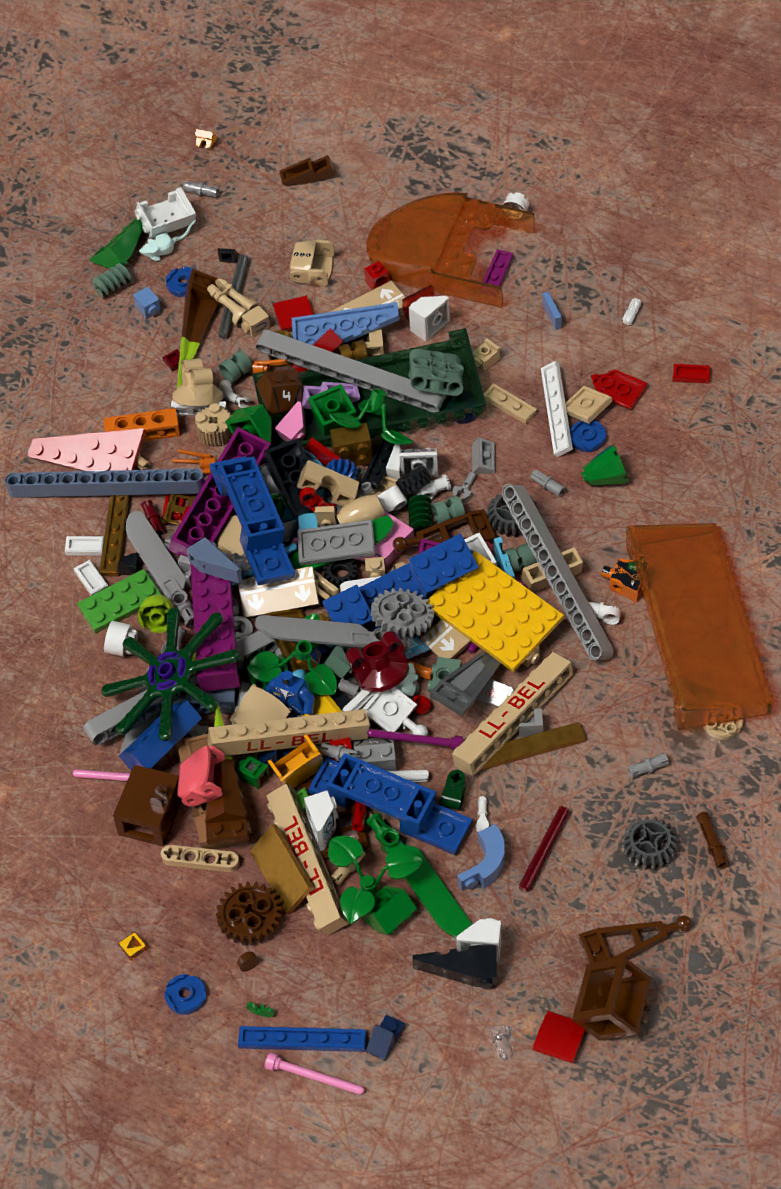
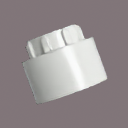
(115, 636)

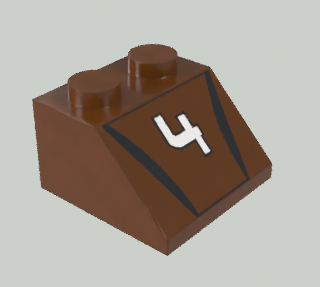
(280, 390)

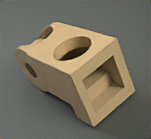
(375, 343)

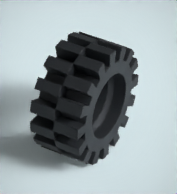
(413, 480)
(347, 565)

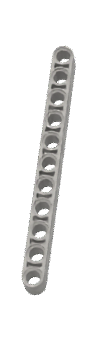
(347, 370)
(557, 572)
(103, 726)

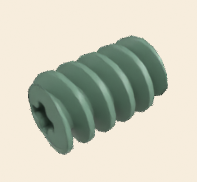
(110, 279)

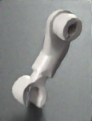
(225, 386)

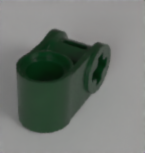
(454, 790)

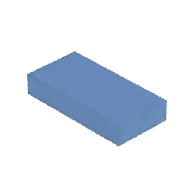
(552, 310)

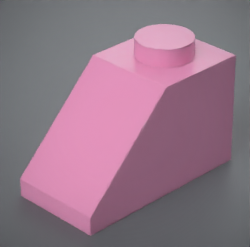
(293, 424)

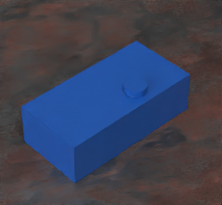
(149, 749)

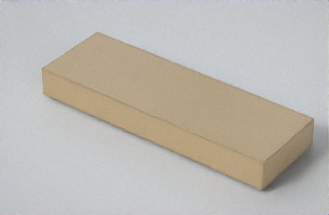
(509, 403)

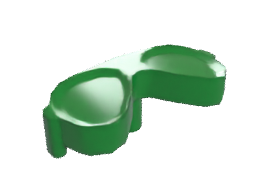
(265, 1012)

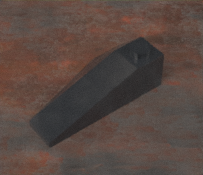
(285, 466)
(472, 967)

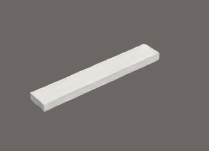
(556, 409)

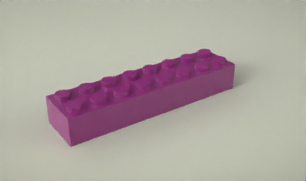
(210, 510)
(209, 596)

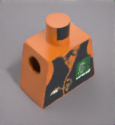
(623, 579)

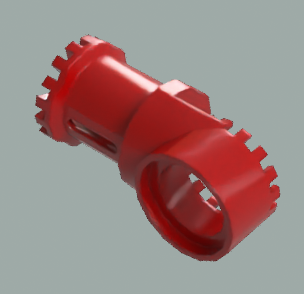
(315, 501)

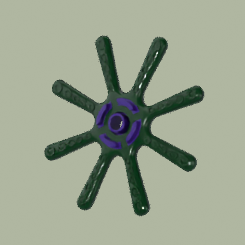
(170, 674)

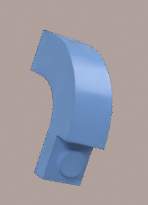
(492, 864)

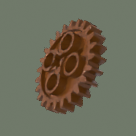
(249, 913)

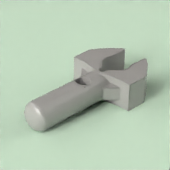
(464, 488)

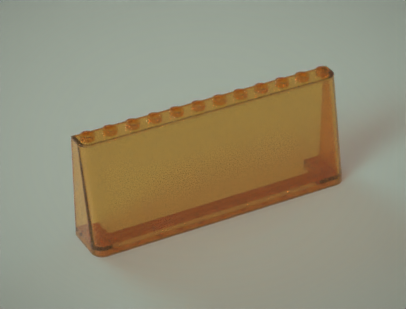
(699, 623)

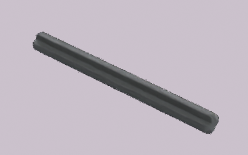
(237, 283)

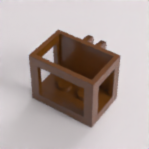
(145, 804)
(612, 1005)

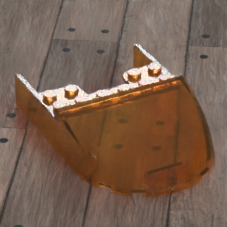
(427, 238)

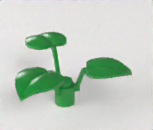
(376, 406)
(320, 679)
(360, 902)

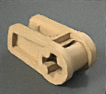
(326, 586)

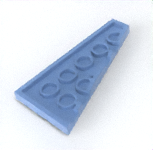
(345, 323)

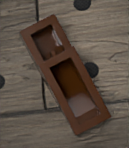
(308, 171)

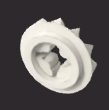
(245, 625)

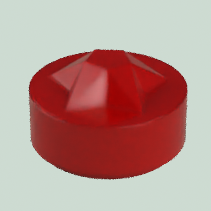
(423, 704)

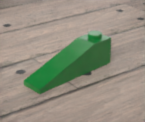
(120, 246)

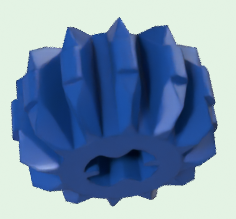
(343, 467)

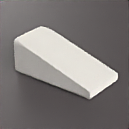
(393, 464)

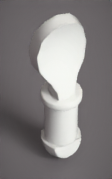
(482, 823)

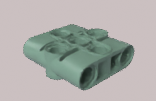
(436, 372)

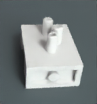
(166, 215)

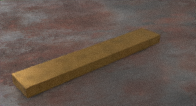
(114, 535)
(537, 744)

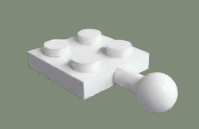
(391, 710)

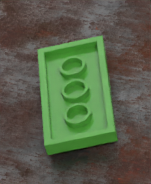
(117, 601)

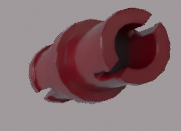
(152, 516)

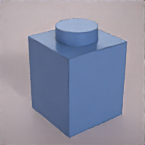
(147, 302)

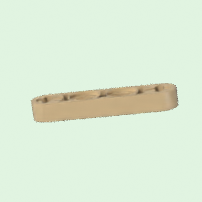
(198, 862)

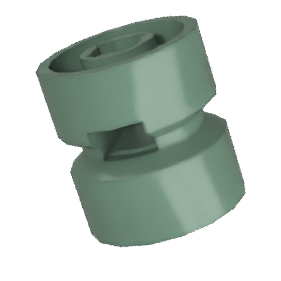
(237, 365)
(446, 510)
(520, 557)

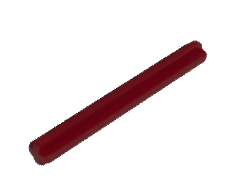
(544, 849)

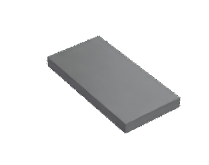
(336, 542)

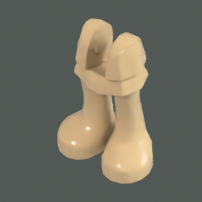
(222, 297)

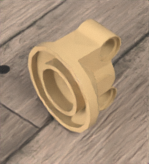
(197, 385)

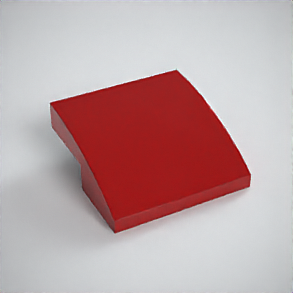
(559, 1037)

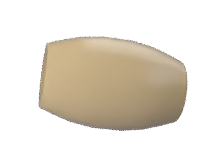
(361, 509)

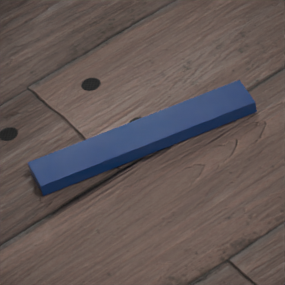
(302, 1038)

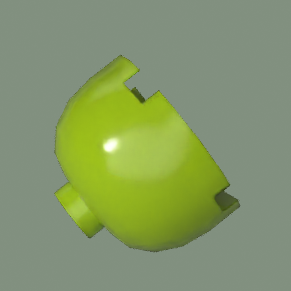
(154, 613)

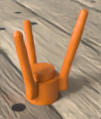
(260, 366)
(204, 461)

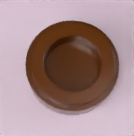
(247, 961)

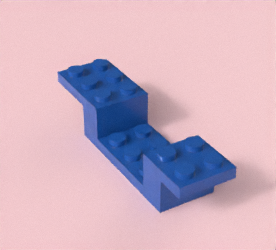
(260, 522)
(422, 574)
(395, 797)

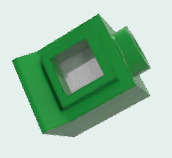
(251, 770)

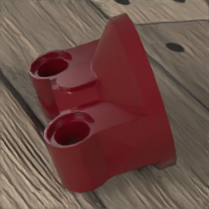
(380, 663)

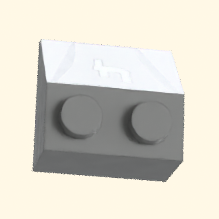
(377, 752)

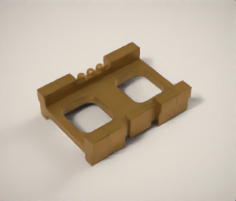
(173, 508)

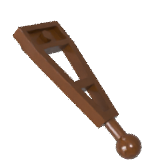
(476, 520)
(596, 950)

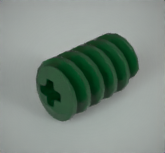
(419, 512)

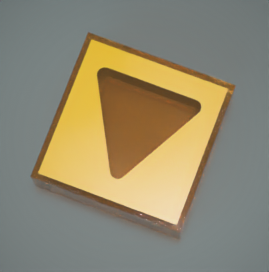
(132, 946)

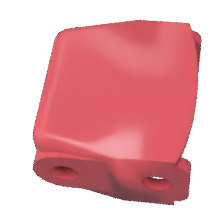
(197, 777)

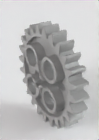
(402, 612)

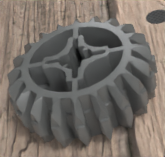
(501, 517)
(653, 836)

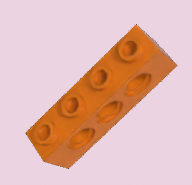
(157, 424)

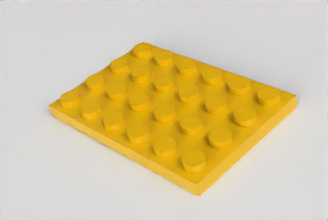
(496, 613)

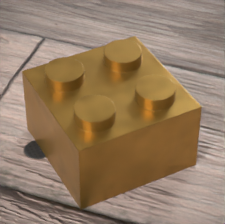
(352, 444)

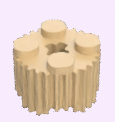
(212, 426)

